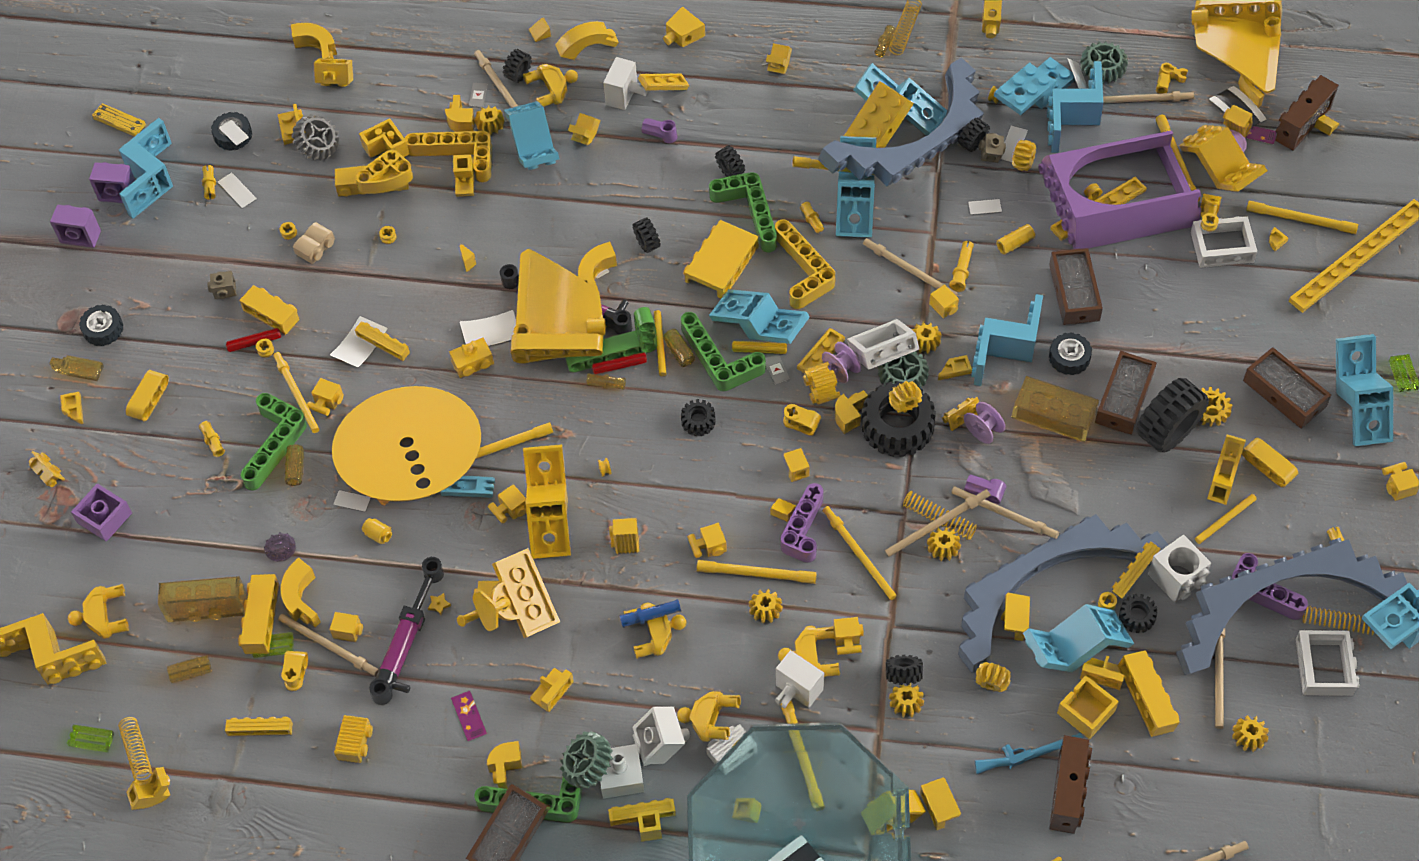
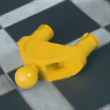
(554, 82)
(96, 613)
(659, 631)
(806, 648)
(705, 714)

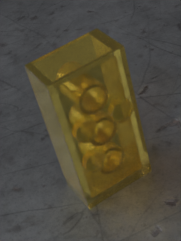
(1055, 408)
(202, 599)

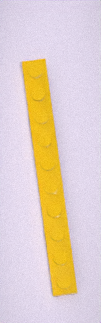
(1356, 257)

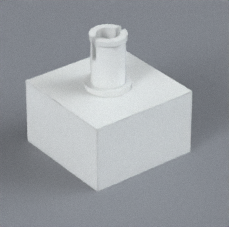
(621, 83)
(798, 680)
(659, 735)
(625, 773)

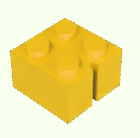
(1089, 709)

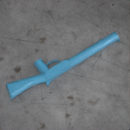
(1013, 760)

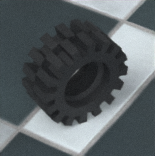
(517, 65)
(973, 134)
(729, 161)
(646, 235)
(698, 408)
(1141, 603)
(904, 669)

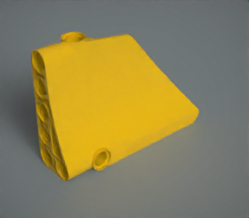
(1241, 36)
(555, 313)

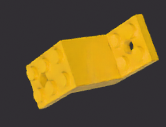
(1222, 157)
(546, 501)
(48, 659)

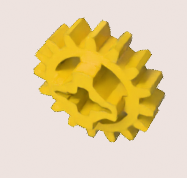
(1214, 410)

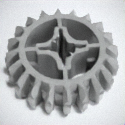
(315, 144)

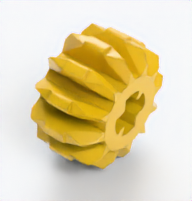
(489, 120)
(1024, 155)
(927, 337)
(905, 396)
(940, 537)
(765, 613)
(993, 677)
(907, 706)
(1250, 733)

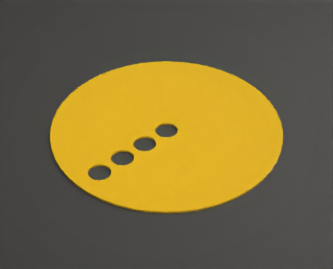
(369, 438)

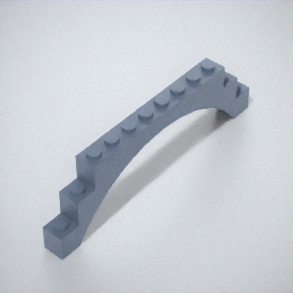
(894, 162)
(1084, 540)
(1224, 599)

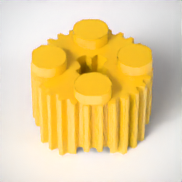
(821, 383)

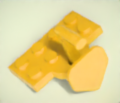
(521, 598)

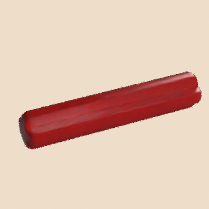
(252, 340)
(619, 363)

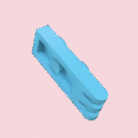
(471, 487)

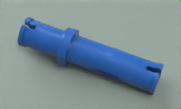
(650, 613)

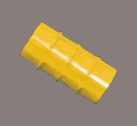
(1015, 239)

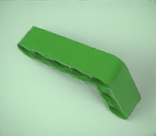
(751, 188)
(622, 345)
(713, 357)
(265, 453)
(558, 803)

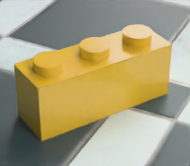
(269, 309)

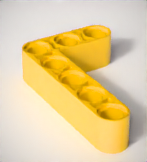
(455, 143)
(820, 273)

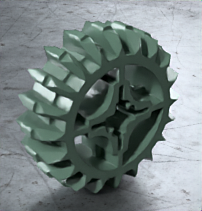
(1112, 58)
(912, 366)
(586, 760)

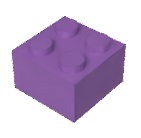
(110, 180)
(75, 226)
(101, 512)

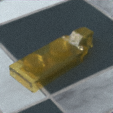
(77, 367)

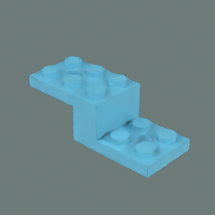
(1034, 85)
(909, 90)
(759, 316)

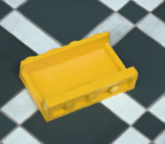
(722, 257)

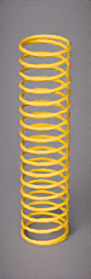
(906, 5)
(909, 496)
(1345, 616)
(128, 753)

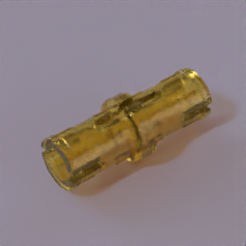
(884, 41)
(617, 382)

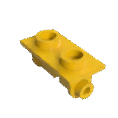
(955, 417)
(51, 472)

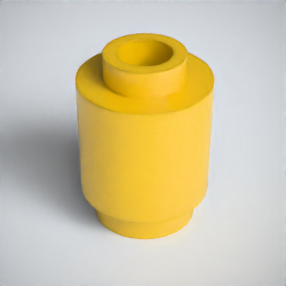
(377, 530)

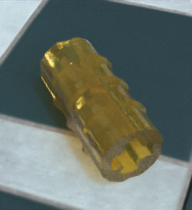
(679, 347)
(294, 465)
(189, 669)

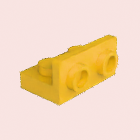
(287, 122)

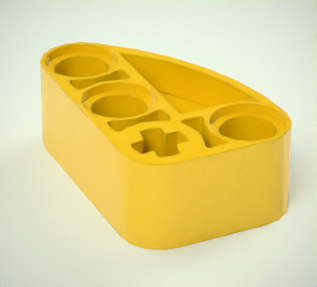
(384, 174)

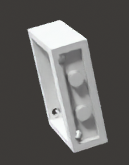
(1228, 256)
(882, 345)
(1349, 663)

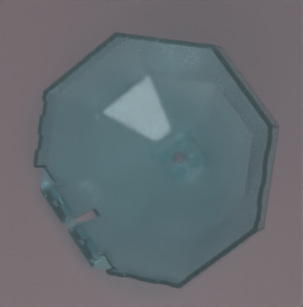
(794, 772)

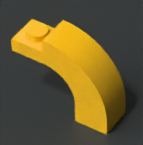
(585, 35)
(314, 36)
(595, 261)
(1226, 469)
(293, 583)

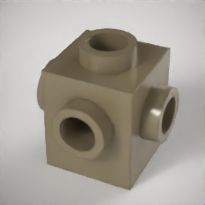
(992, 147)
(222, 285)

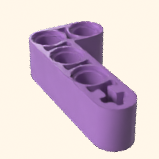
(803, 519)
(1266, 597)

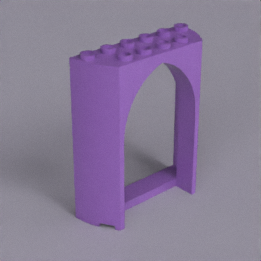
(1100, 224)

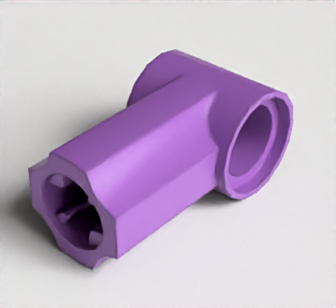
(664, 130)
(995, 487)

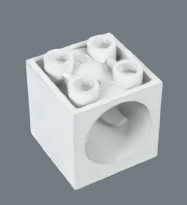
(1182, 554)

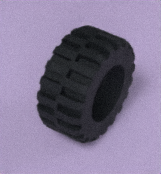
(1172, 415)
(891, 439)

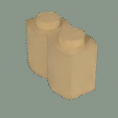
(313, 243)

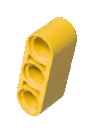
(147, 395)
(1270, 462)

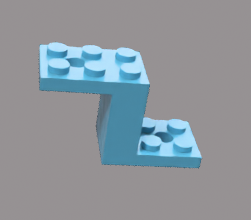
(1075, 107)
(531, 135)
(148, 170)
(855, 197)
(1006, 340)
(1364, 390)
(1396, 618)
(1077, 638)

